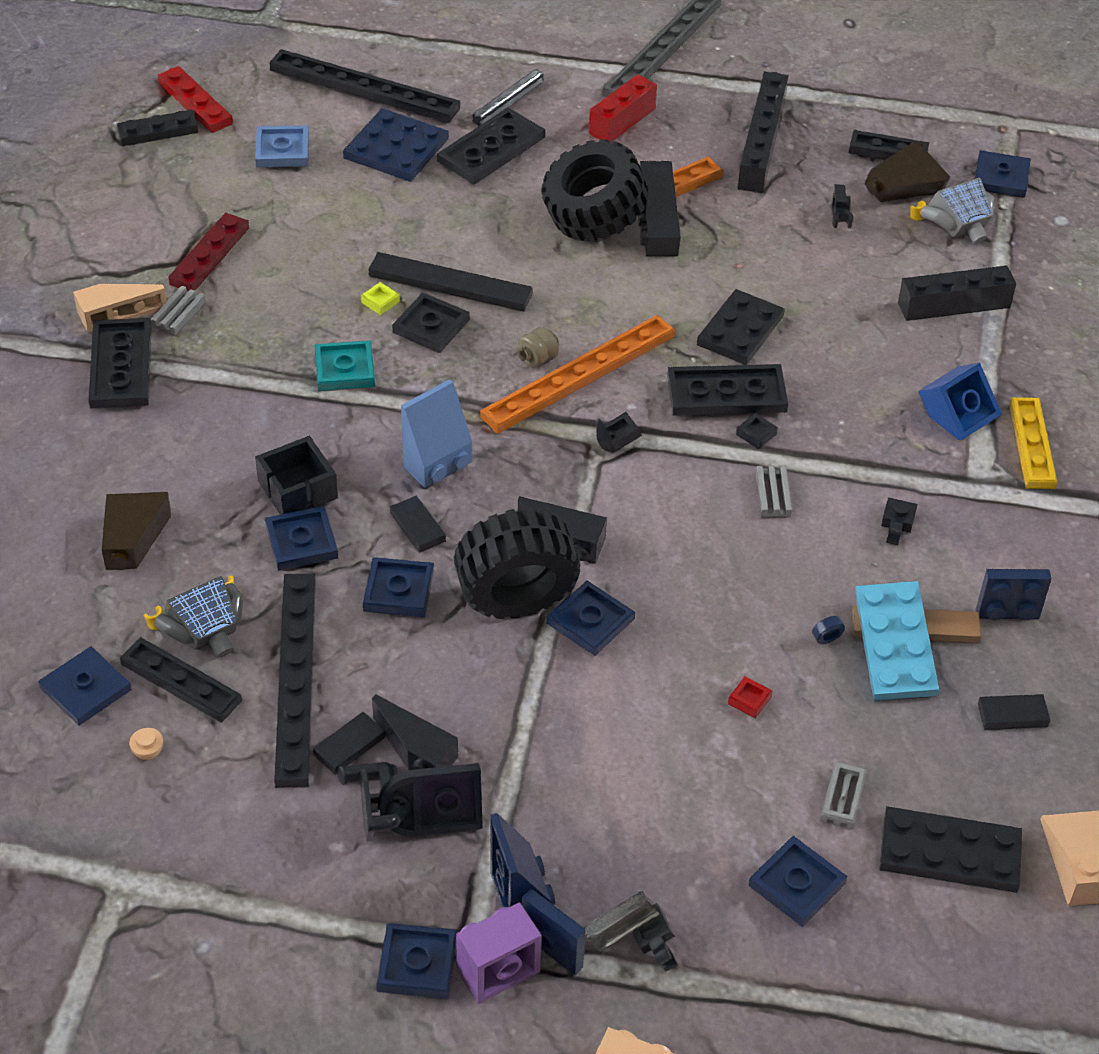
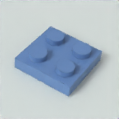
(282, 146)

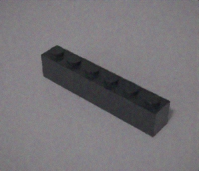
(763, 132)

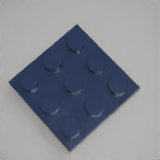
(396, 144)

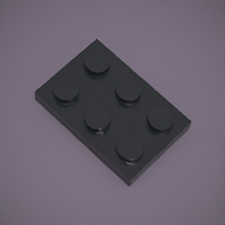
(740, 326)

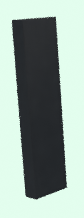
(181, 679)

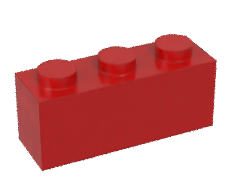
(622, 108)

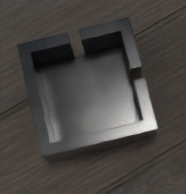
(296, 476)

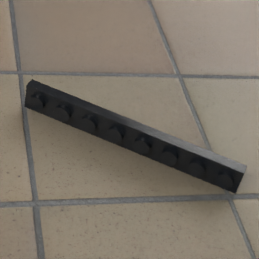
(365, 85)
(295, 681)

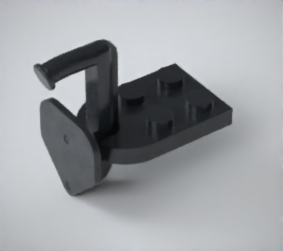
(418, 799)

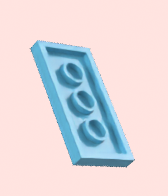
(896, 641)

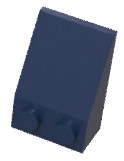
(514, 865)

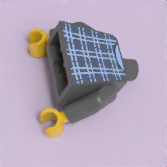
(202, 615)

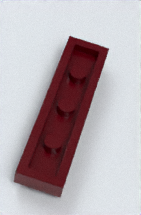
(209, 252)

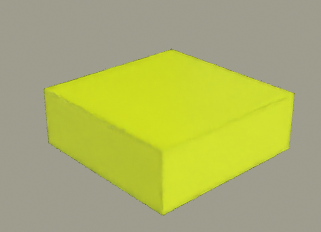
(380, 298)

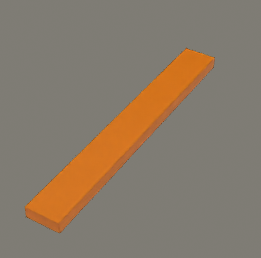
(576, 374)

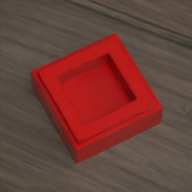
(750, 697)

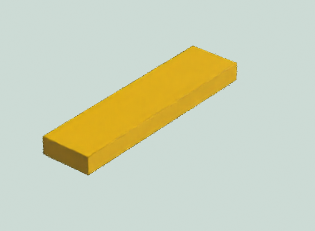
(1033, 443)

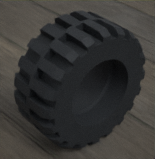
(603, 211)
(516, 563)

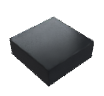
(756, 431)

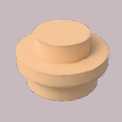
(146, 743)

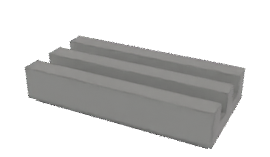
(174, 309)
(772, 474)
(838, 816)

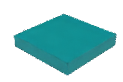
(344, 365)

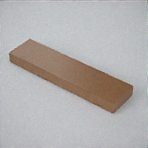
(941, 625)

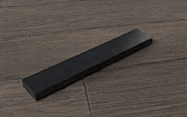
(450, 281)

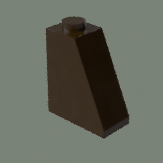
(906, 175)
(132, 527)

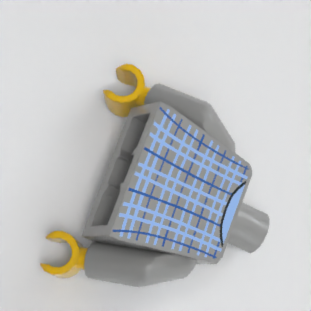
(959, 210)

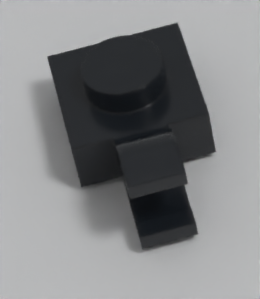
(841, 207)
(898, 517)
(654, 937)

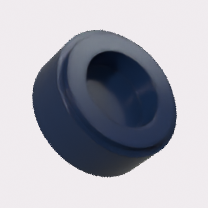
(828, 629)

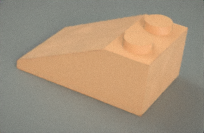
(1075, 852)

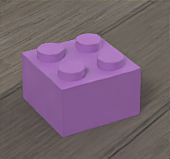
(498, 952)

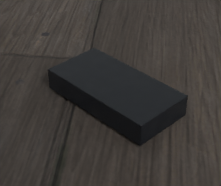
(417, 524)
(1013, 711)
(349, 742)

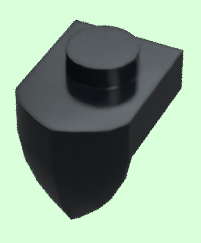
(617, 433)

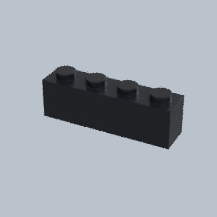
(660, 214)
(956, 293)

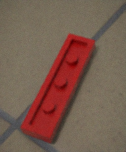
(195, 98)

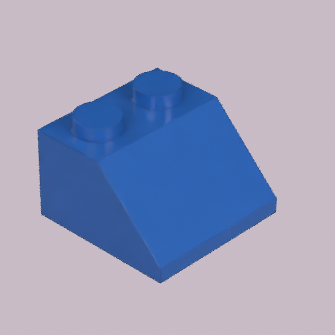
(961, 400)

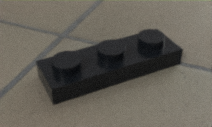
(157, 127)
(878, 145)

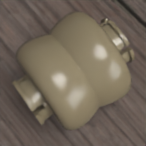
(538, 347)

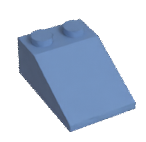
(435, 435)

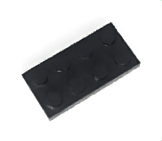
(491, 145)
(120, 363)
(727, 389)
(951, 849)

